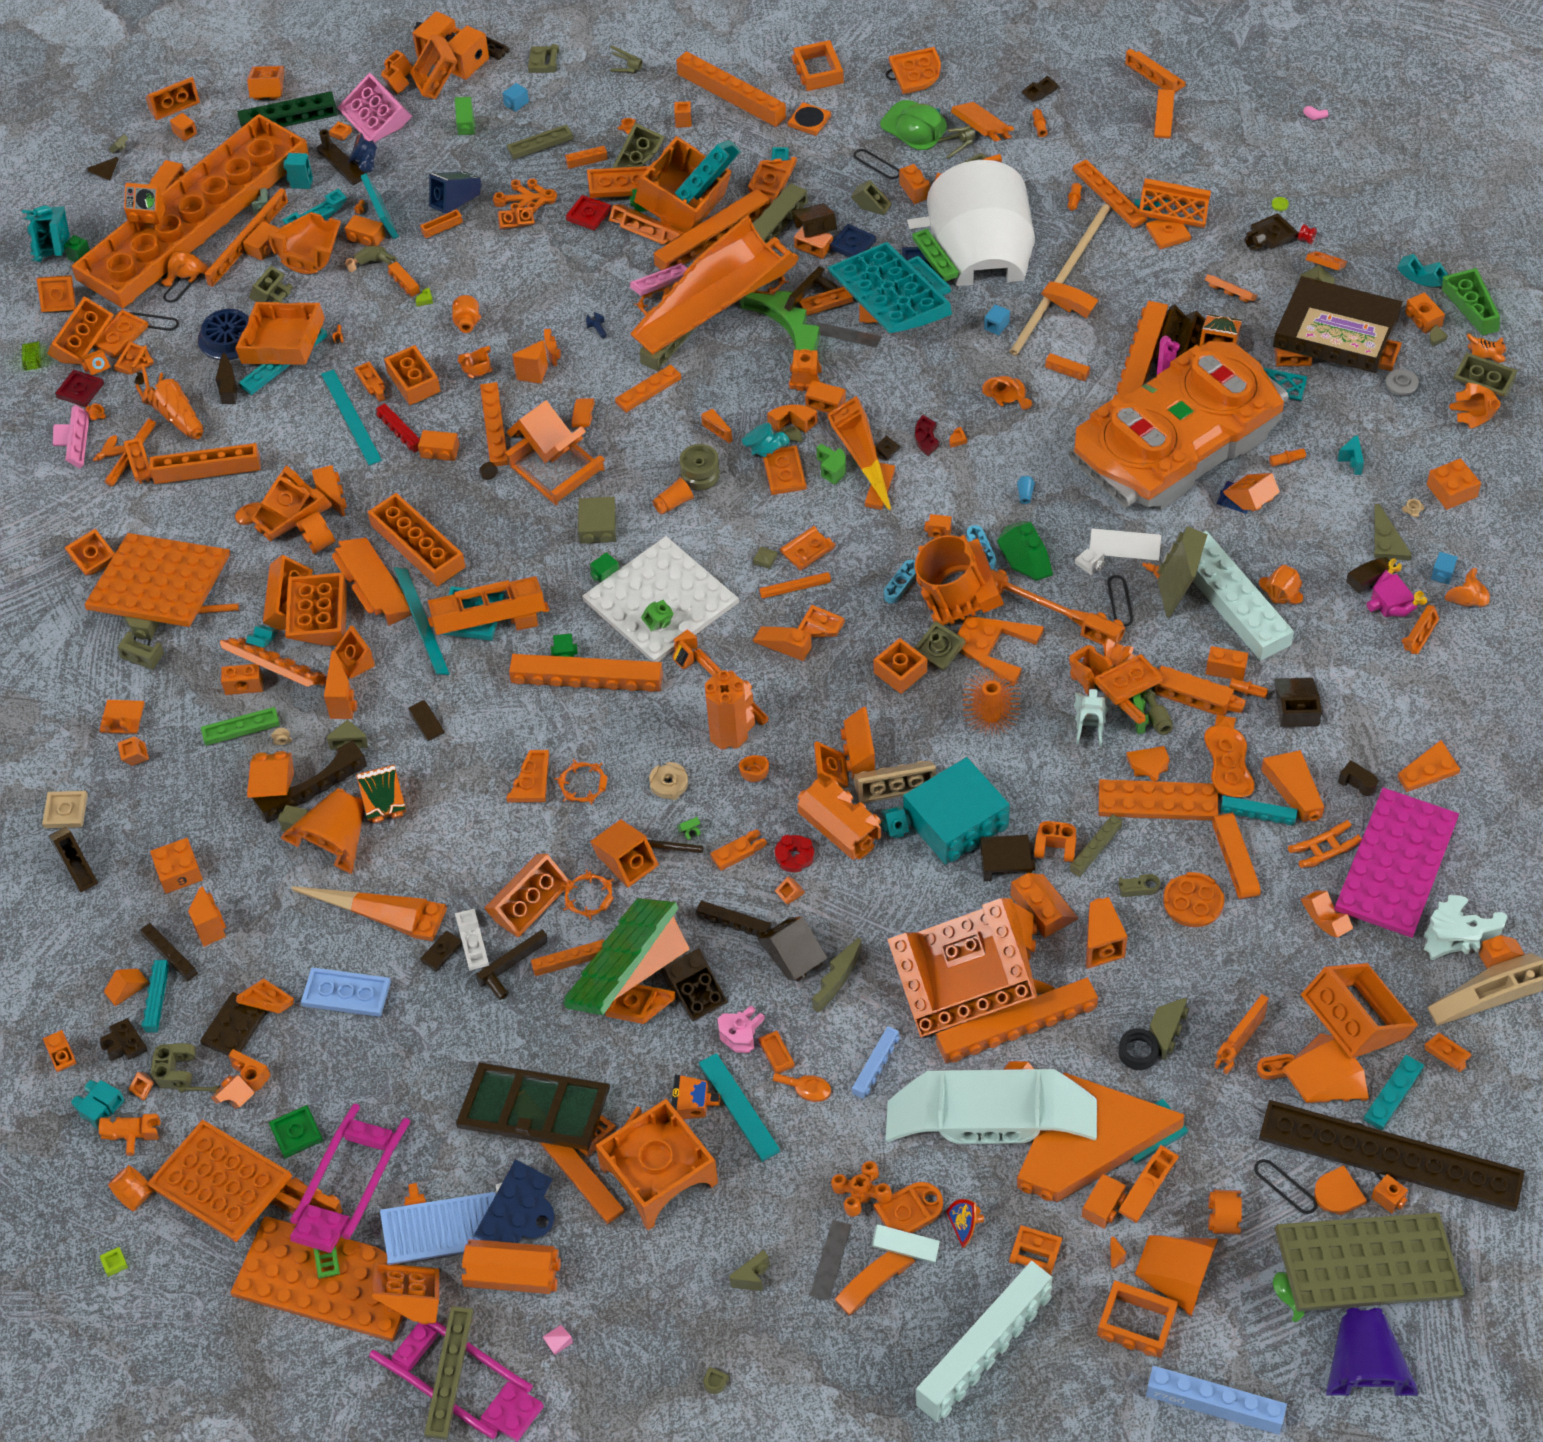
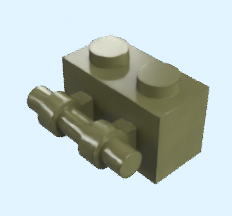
(268, 285)

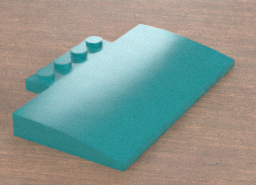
(894, 289)

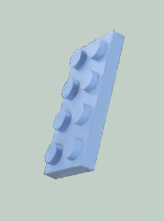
(346, 992)

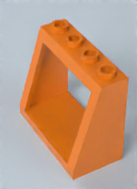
(1345, 1015)

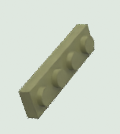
(539, 142)

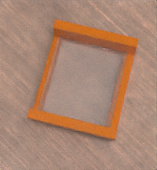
(556, 478)

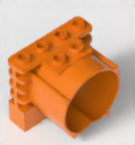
(968, 593)

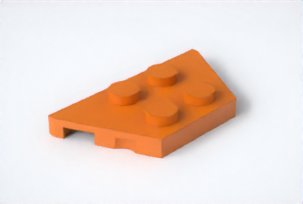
(772, 177)
(640, 1003)

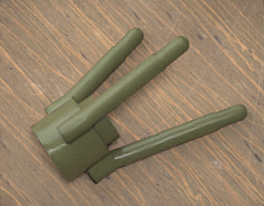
(633, 62)
(965, 134)

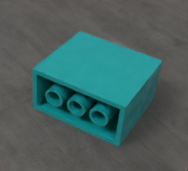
(956, 810)

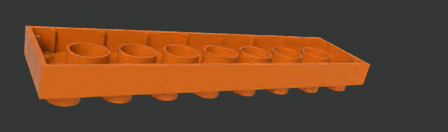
(195, 209)

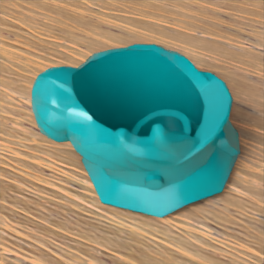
(764, 440)

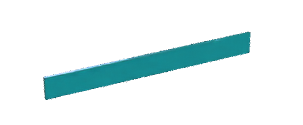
(351, 417)
(421, 621)

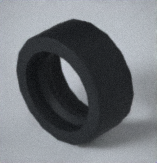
(1139, 1035)

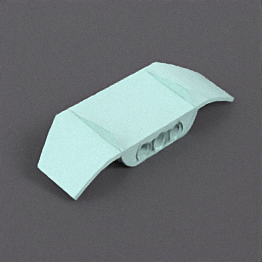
(991, 1106)

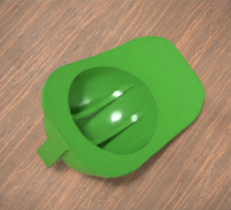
(914, 124)

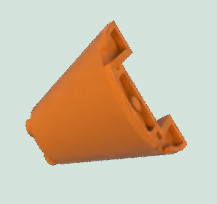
(305, 242)
(276, 526)
(332, 826)

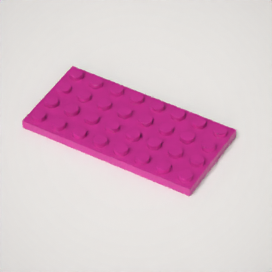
(1397, 862)

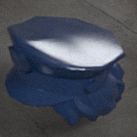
(363, 153)

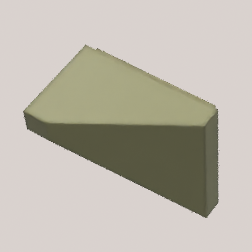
(793, 433)

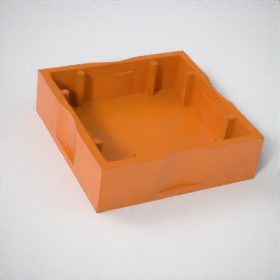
(280, 333)

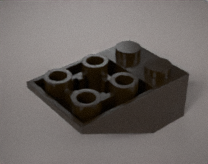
(1298, 702)
(694, 984)

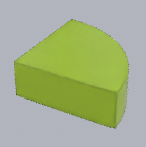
(424, 298)

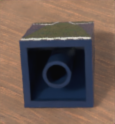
(452, 189)

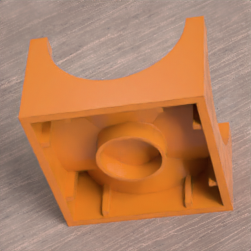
(656, 1159)

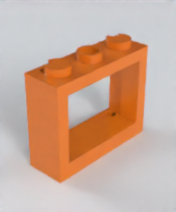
(818, 80)
(432, 86)
(1144, 1300)

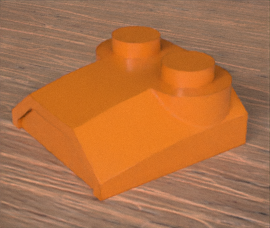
(90, 553)

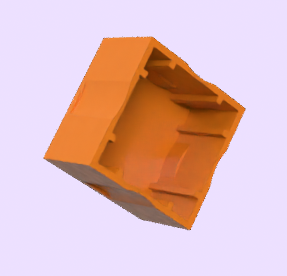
(666, 175)

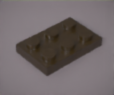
(232, 1026)

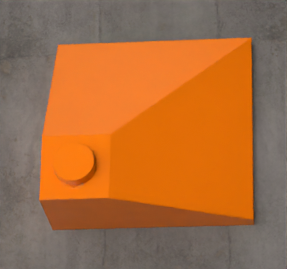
(408, 1290)

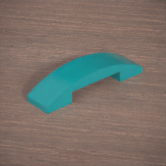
(333, 203)

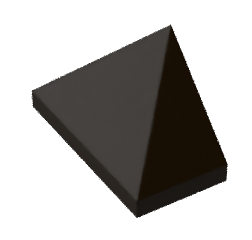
(104, 169)

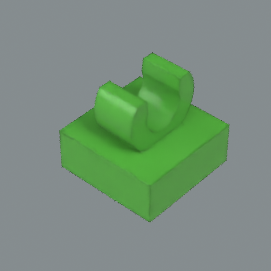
(689, 825)

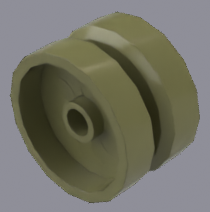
(699, 466)

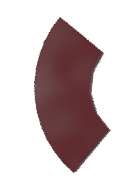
(924, 435)

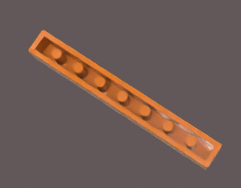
(731, 89)
(704, 235)
(1143, 349)
(586, 672)
(1016, 1020)

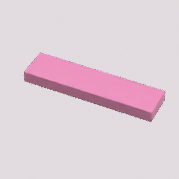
(658, 280)
(77, 436)

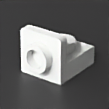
(1090, 562)

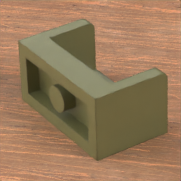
(139, 652)

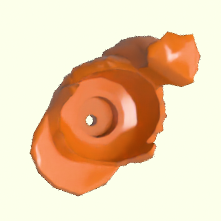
(184, 266)
(1006, 390)
(1471, 592)

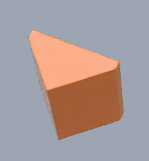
(531, 363)
(354, 653)
(830, 764)

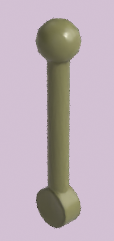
(213, 1089)

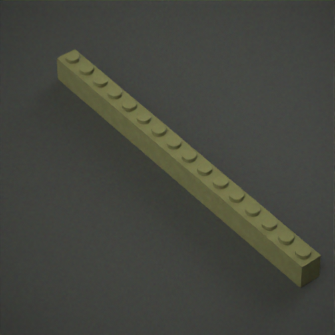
(768, 226)

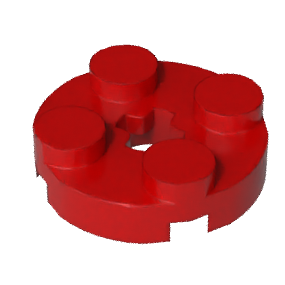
(794, 843)

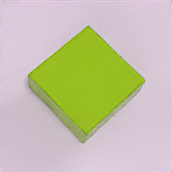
(113, 1261)

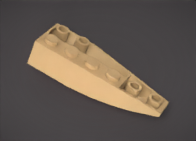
(1491, 988)

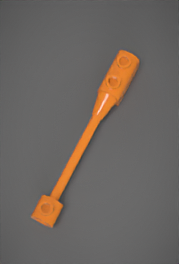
(1094, 626)

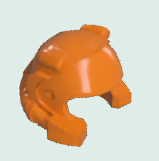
(476, 363)

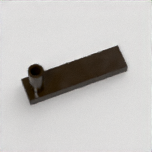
(338, 159)
(809, 283)
(490, 973)

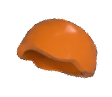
(756, 772)

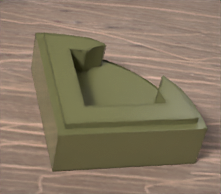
(1437, 336)

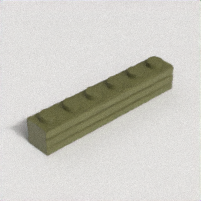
(1096, 845)

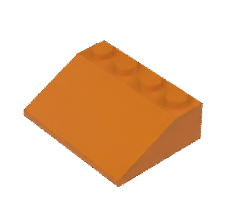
(317, 608)

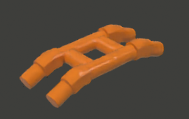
(1330, 837)

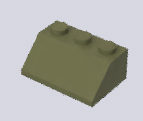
(1486, 373)

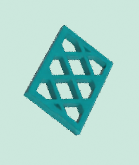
(1289, 378)

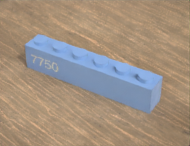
(1216, 1400)

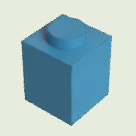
(515, 97)
(997, 319)
(1444, 568)

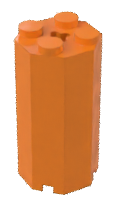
(510, 1266)

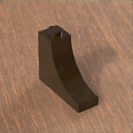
(73, 858)

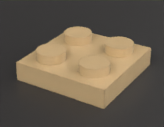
(65, 809)

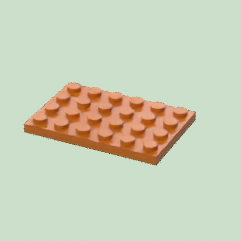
(219, 1180)

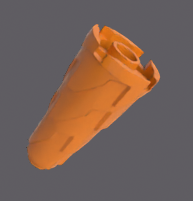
(175, 407)

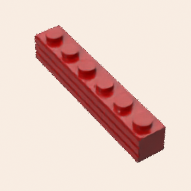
(399, 428)

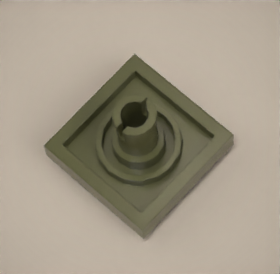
(940, 646)

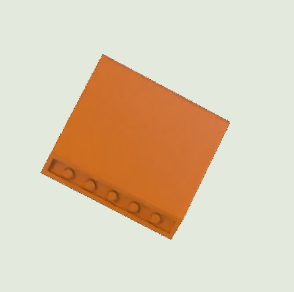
(964, 967)

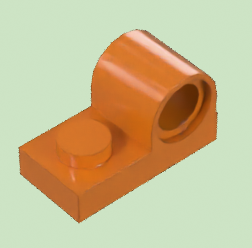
(249, 1068)

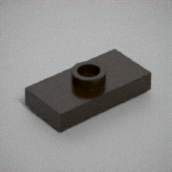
(441, 951)

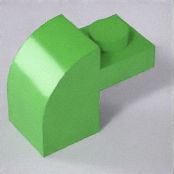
(833, 463)

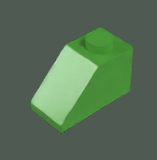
(464, 116)

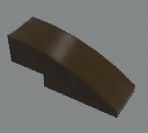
(226, 381)
(1367, 574)

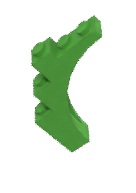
(794, 322)

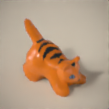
(1487, 349)

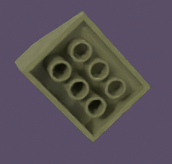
(1180, 567)

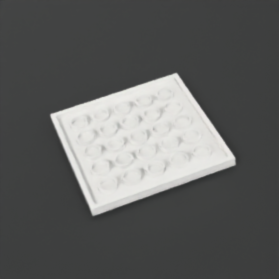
(659, 575)

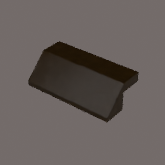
(1182, 329)

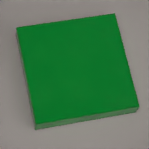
(295, 1131)

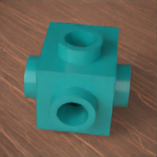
(895, 821)

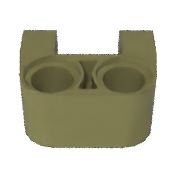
(167, 1066)

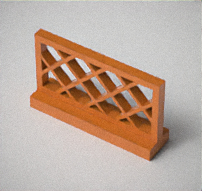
(1176, 193)

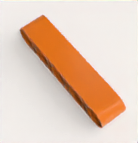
(1236, 856)

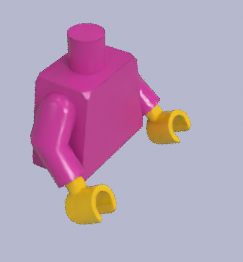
(1392, 595)

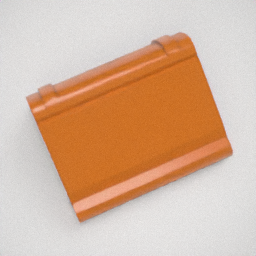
(807, 548)

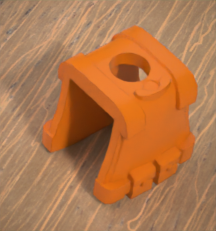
(804, 369)
(1082, 672)

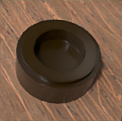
(488, 470)

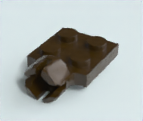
(1270, 232)

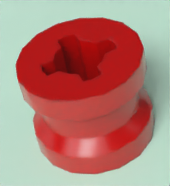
(1307, 234)

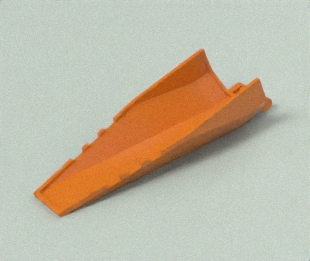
(714, 282)

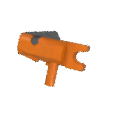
(129, 1128)

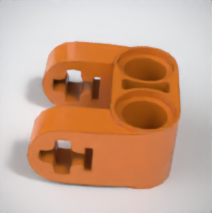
(1056, 839)

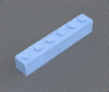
(875, 1062)

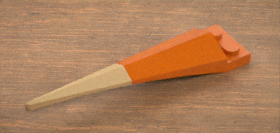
(405, 914)

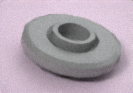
(1402, 382)

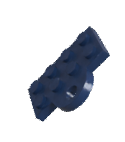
(518, 1207)

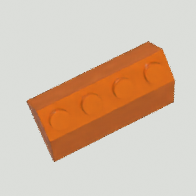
(80, 332)
(277, 590)
(527, 895)

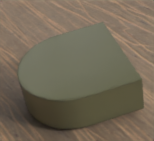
(715, 1381)

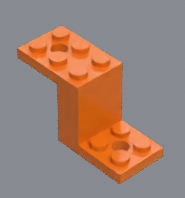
(546, 432)

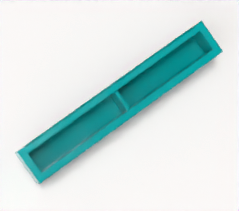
(1259, 810)
(155, 996)

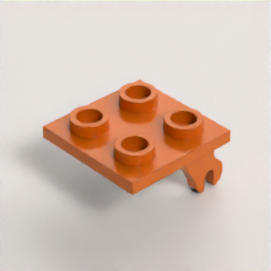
(122, 716)

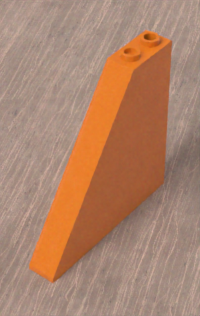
(1067, 1162)

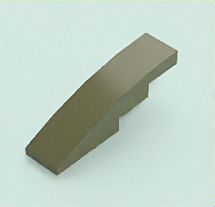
(839, 972)

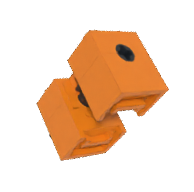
(466, 44)

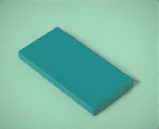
(379, 206)

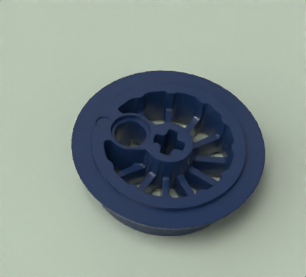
(224, 327)

